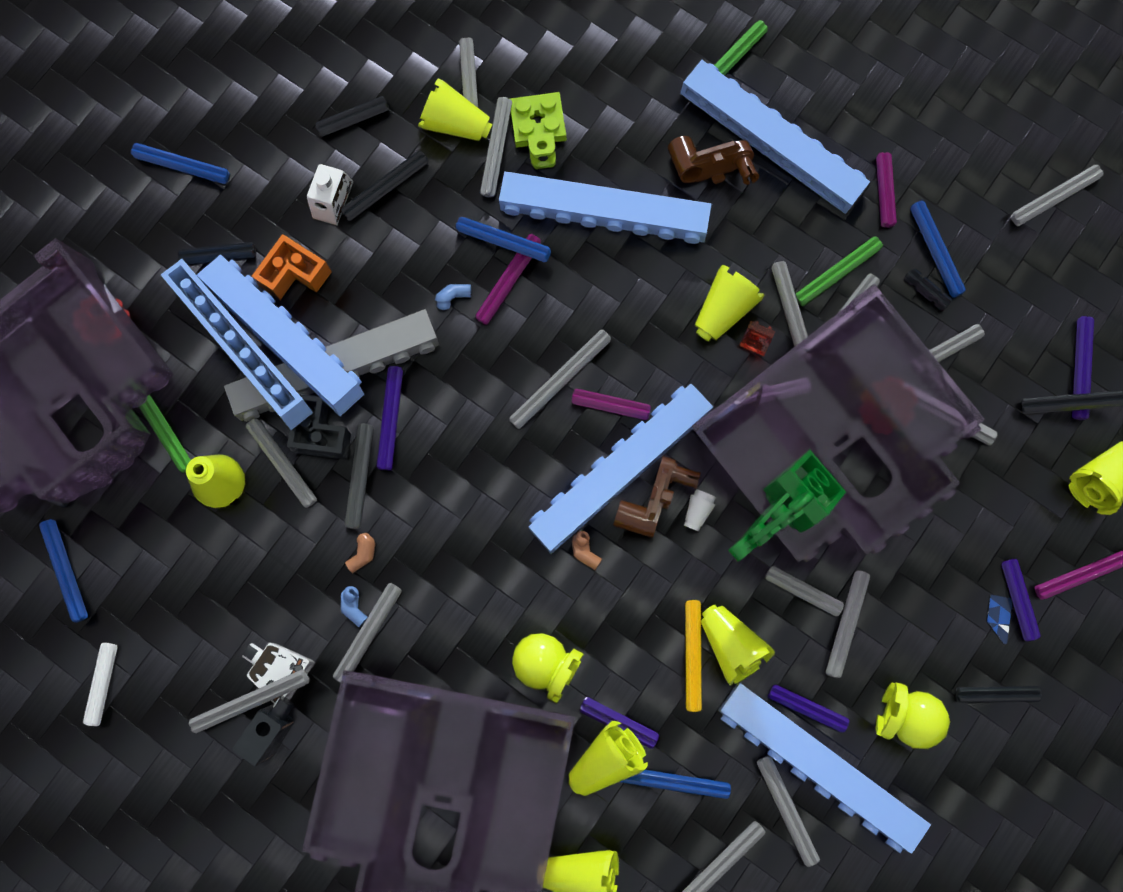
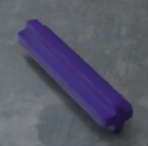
(1021, 600)
(808, 708)
(606, 715)

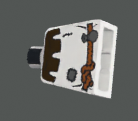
(331, 189)
(273, 664)

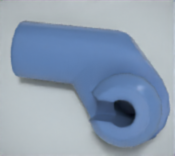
(450, 292)
(349, 606)

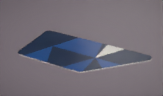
(999, 616)

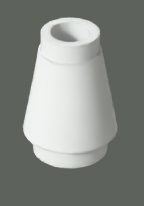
(699, 509)

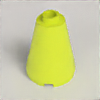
(453, 114)
(726, 303)
(215, 480)
(1100, 481)
(734, 644)
(608, 760)
(582, 872)

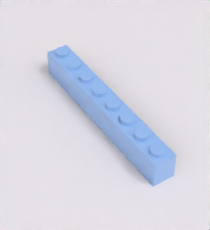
(774, 136)
(604, 207)
(283, 337)
(237, 344)
(620, 468)
(824, 768)

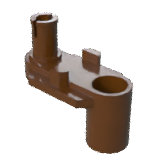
(713, 161)
(645, 519)

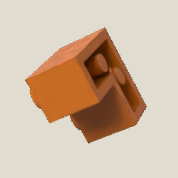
(290, 262)

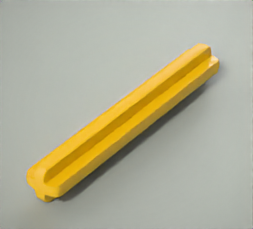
(693, 655)

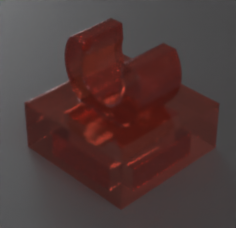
(757, 338)

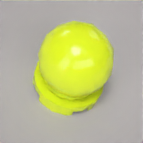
(543, 664)
(914, 717)

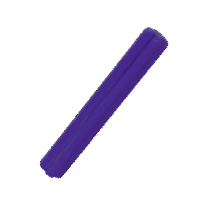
(1083, 362)
(389, 418)

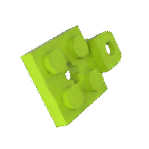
(539, 136)

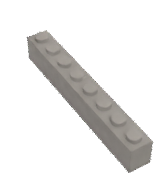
(359, 354)

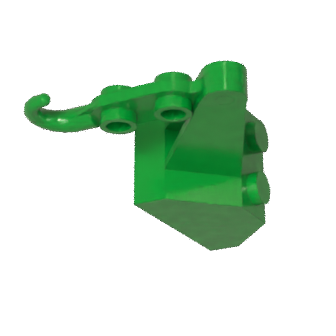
(796, 498)

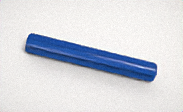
(180, 163)
(503, 239)
(937, 249)
(63, 570)
(681, 783)

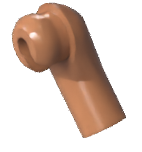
(582, 552)
(365, 553)

